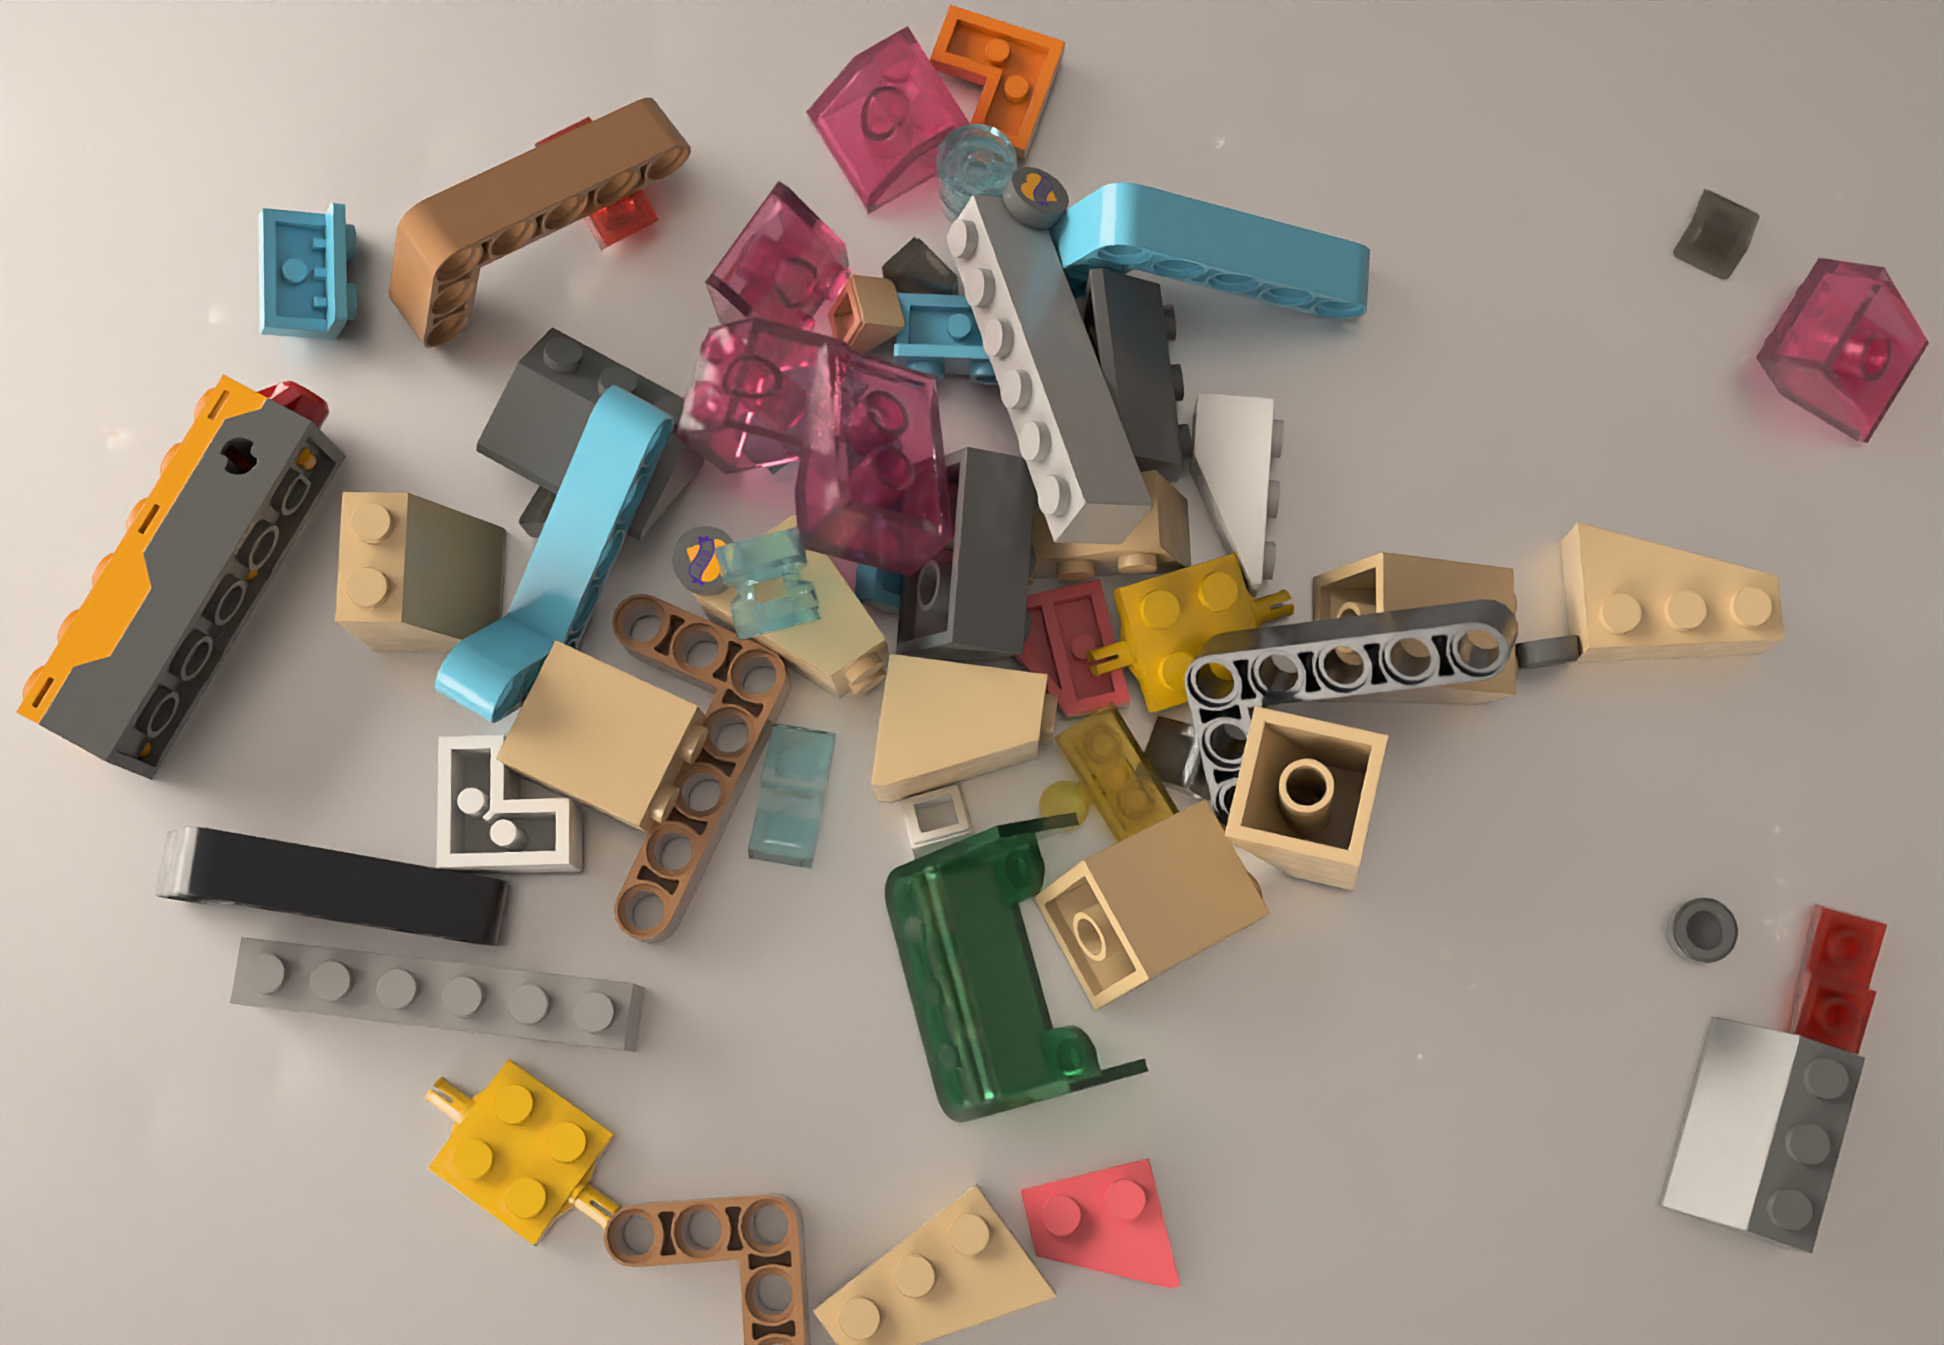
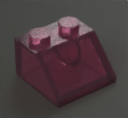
(886, 119)
(780, 265)
(1844, 346)
(751, 394)

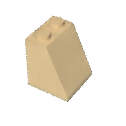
(416, 572)
(1408, 582)
(835, 652)
(956, 724)
(603, 738)
(1306, 795)
(1150, 903)

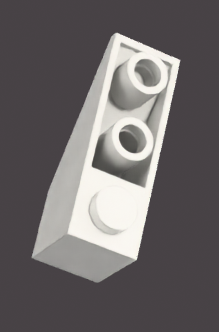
(1231, 471)

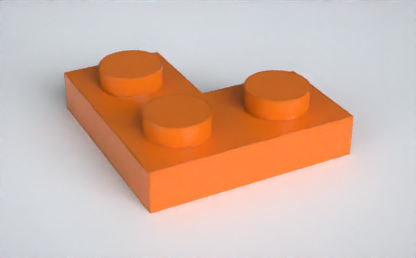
(1010, 64)

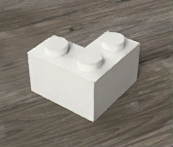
(488, 826)

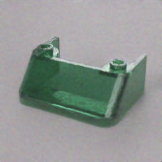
(978, 978)

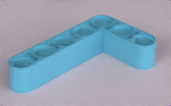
(1213, 248)
(570, 561)

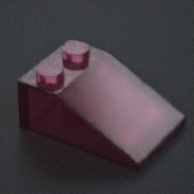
(873, 464)

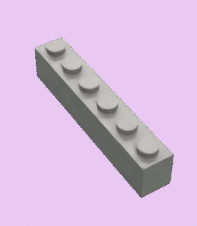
(1048, 376)
(438, 994)

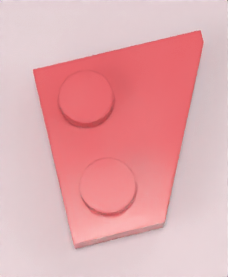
(1062, 630)
(1104, 1223)

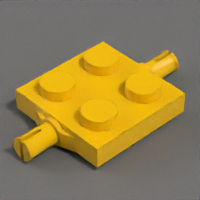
(1171, 620)
(522, 1152)

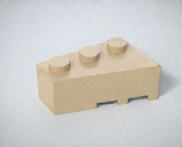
(1153, 547)
(1661, 601)
(938, 1280)

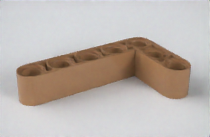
(517, 203)
(731, 770)
(737, 1241)

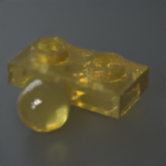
(1111, 776)

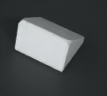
(936, 819)

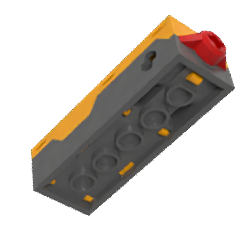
(185, 574)

